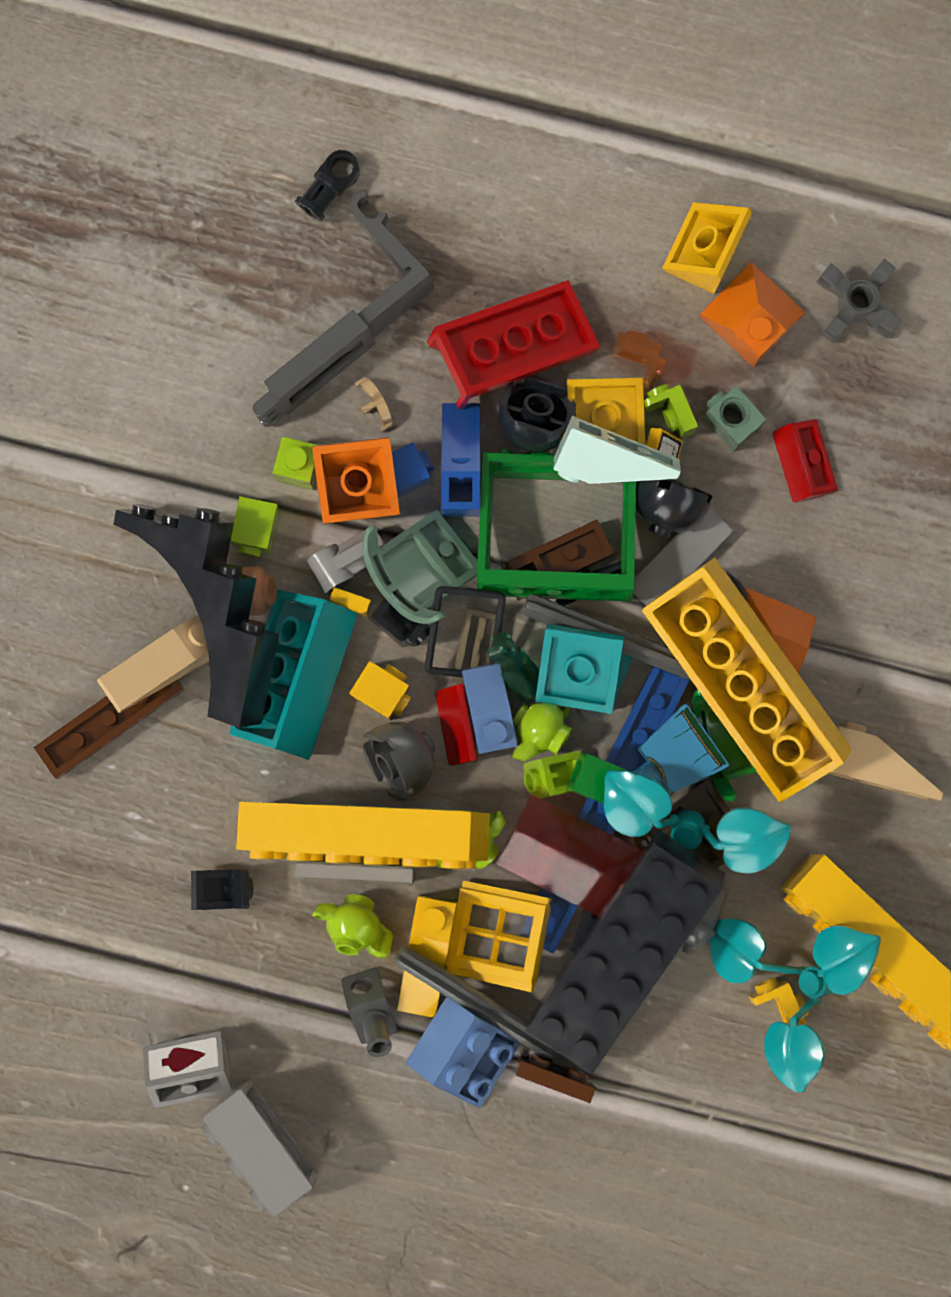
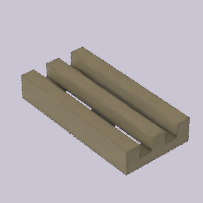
(483, 616)

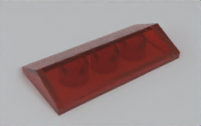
(566, 855)

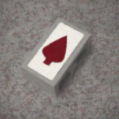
(187, 1069)

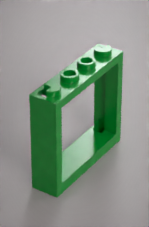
(545, 583)

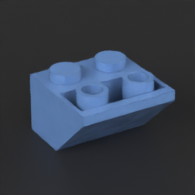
(462, 1053)

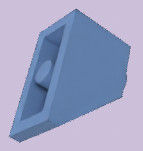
(489, 708)

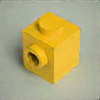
(382, 690)

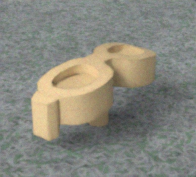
(377, 402)

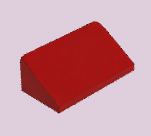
(804, 460)
(456, 725)

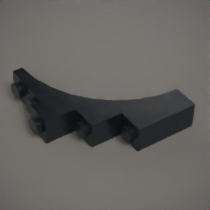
(237, 646)

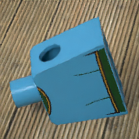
(680, 752)

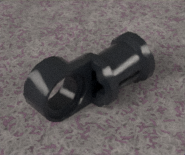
(327, 186)

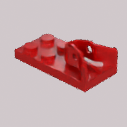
(514, 340)

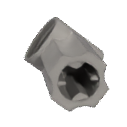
(340, 563)

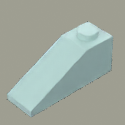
(606, 457)

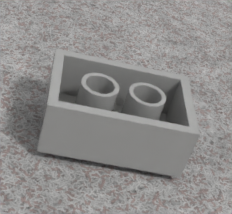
(259, 1149)

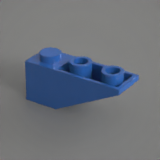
(460, 460)

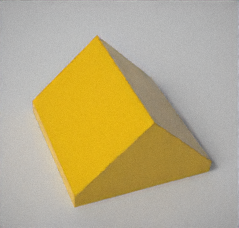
(706, 243)

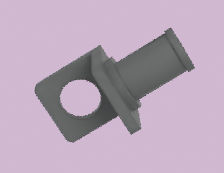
(370, 1012)

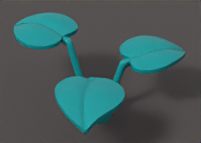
(746, 834)
(843, 965)

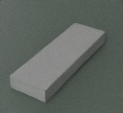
(681, 557)
(354, 871)

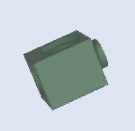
(733, 434)

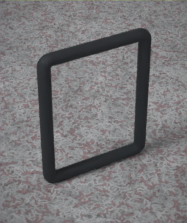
(434, 626)

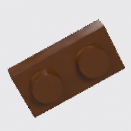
(572, 1083)

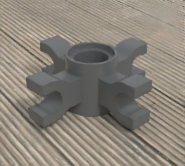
(881, 319)

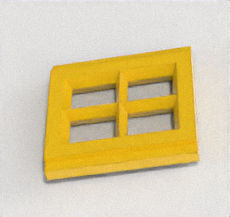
(498, 935)

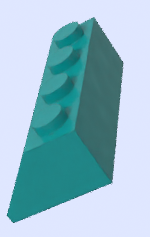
(303, 672)

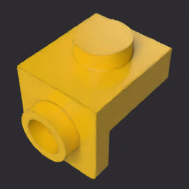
(782, 994)

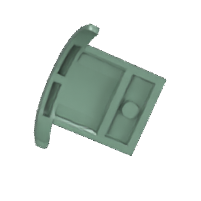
(417, 564)

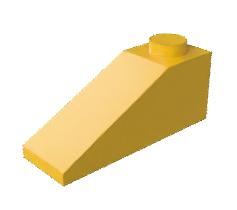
(431, 939)

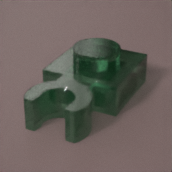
(518, 668)

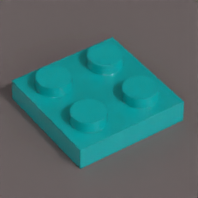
(579, 668)

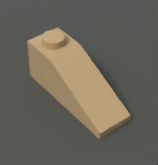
(156, 665)
(880, 766)

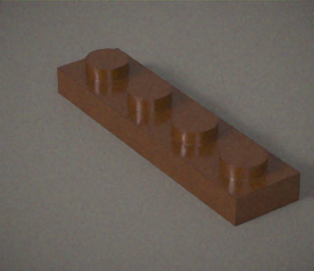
(96, 729)

